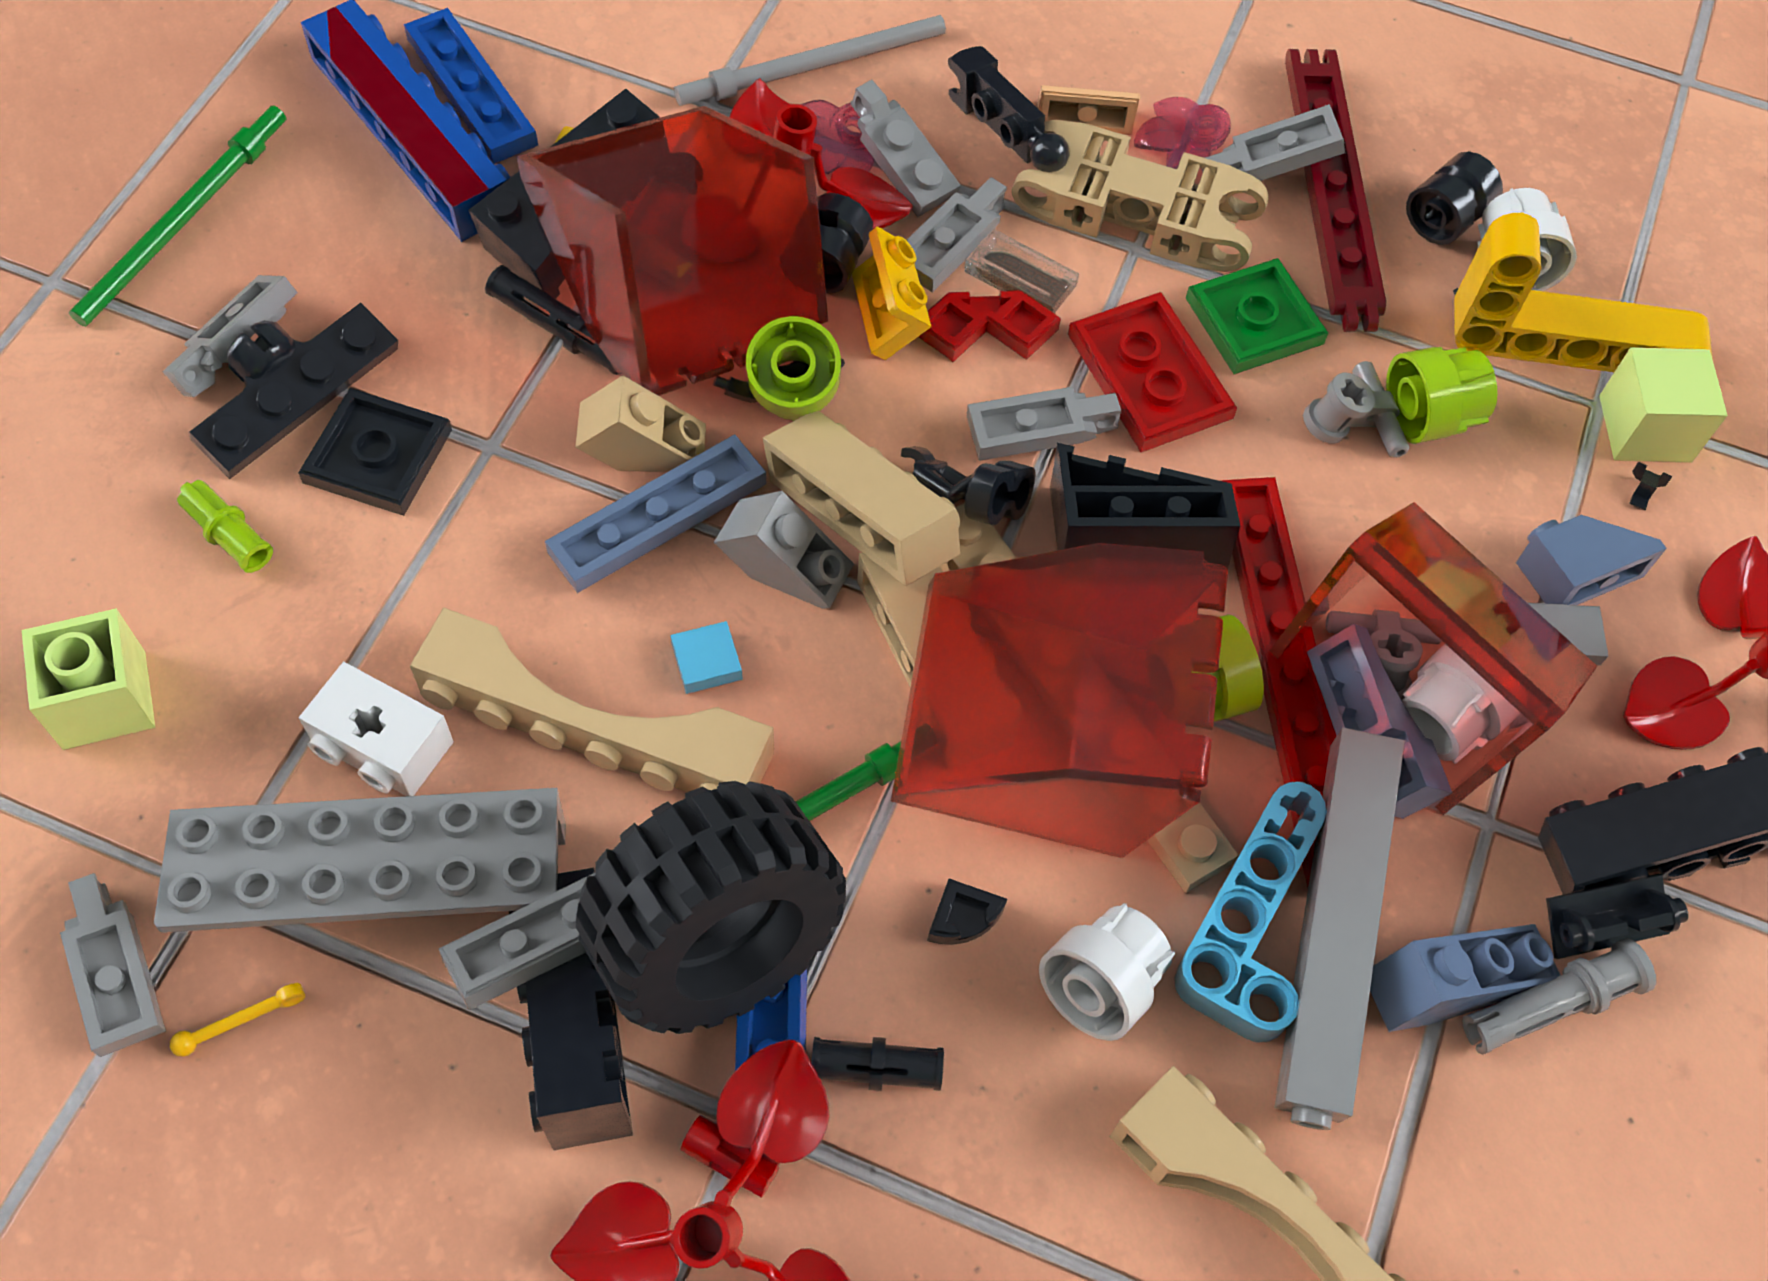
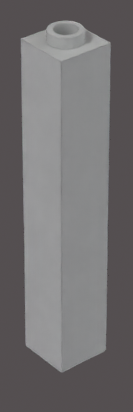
(1340, 930)

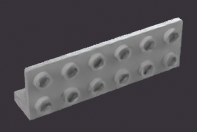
(358, 859)

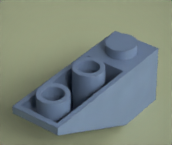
(1459, 974)

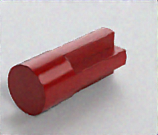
(704, 1140)

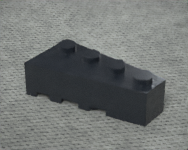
(509, 221)
(1663, 826)
(574, 1052)

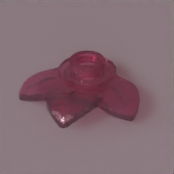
(1184, 127)
(839, 143)

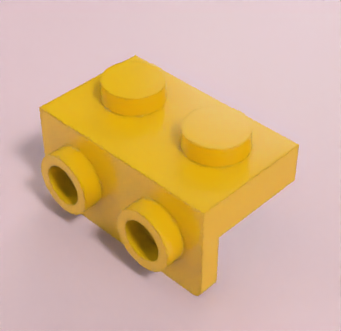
(890, 295)

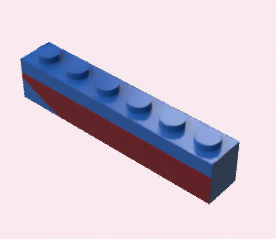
(403, 113)

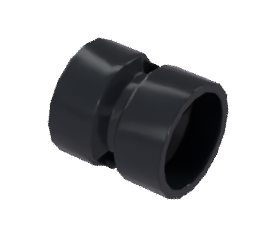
(1453, 197)
(843, 237)

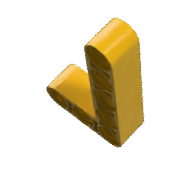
(1509, 320)

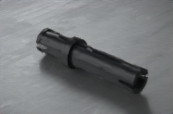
(511, 291)

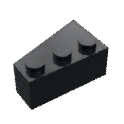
(1139, 508)

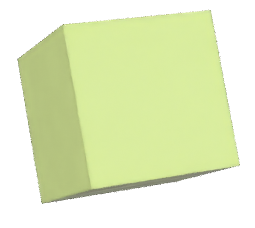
(1662, 404)
(87, 679)

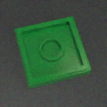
(1256, 315)

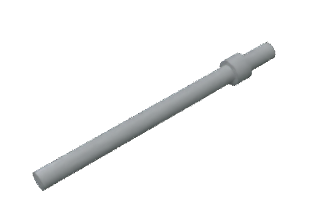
(725, 82)

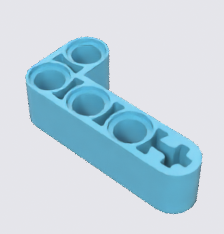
(1258, 902)

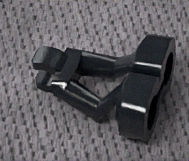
(988, 492)

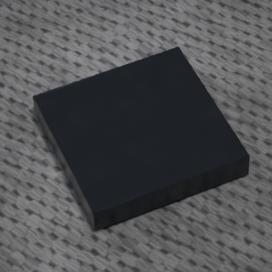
(376, 451)

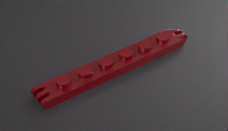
(1338, 198)

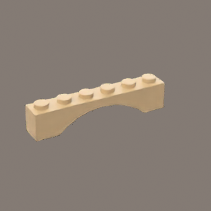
(474, 669)
(1193, 1146)

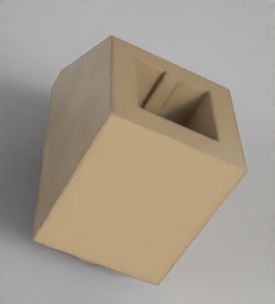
(637, 429)

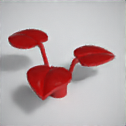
(797, 128)
(1672, 696)
(624, 1232)

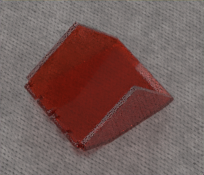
(681, 240)
(1471, 615)
(1065, 693)

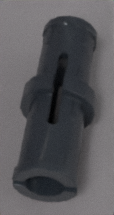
(878, 1063)

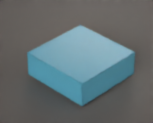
(706, 657)

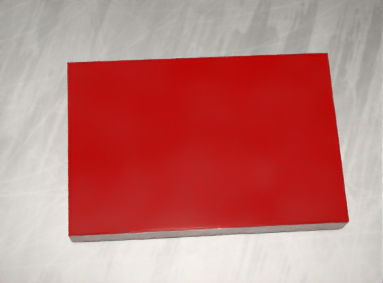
(1153, 369)

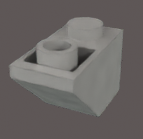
(784, 549)

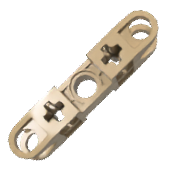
(1145, 197)

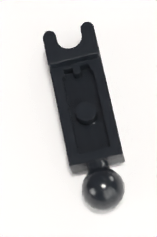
(1005, 109)

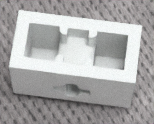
(376, 731)

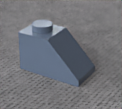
(1585, 559)

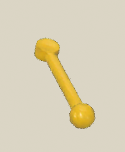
(185, 1042)

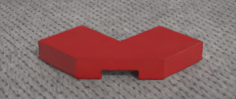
(1010, 318)

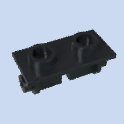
(1612, 912)

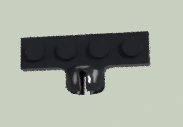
(288, 384)

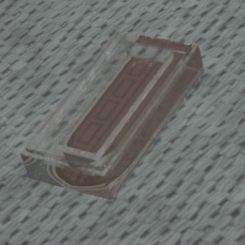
(1014, 266)

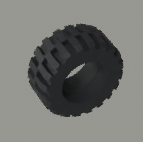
(710, 906)

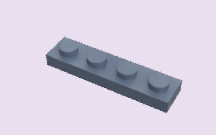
(655, 513)

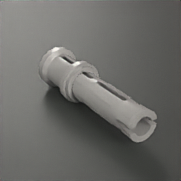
(1582, 987)

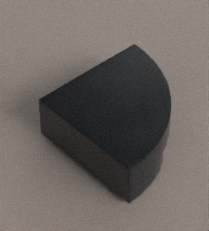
(964, 914)

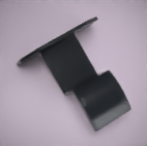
(1647, 486)

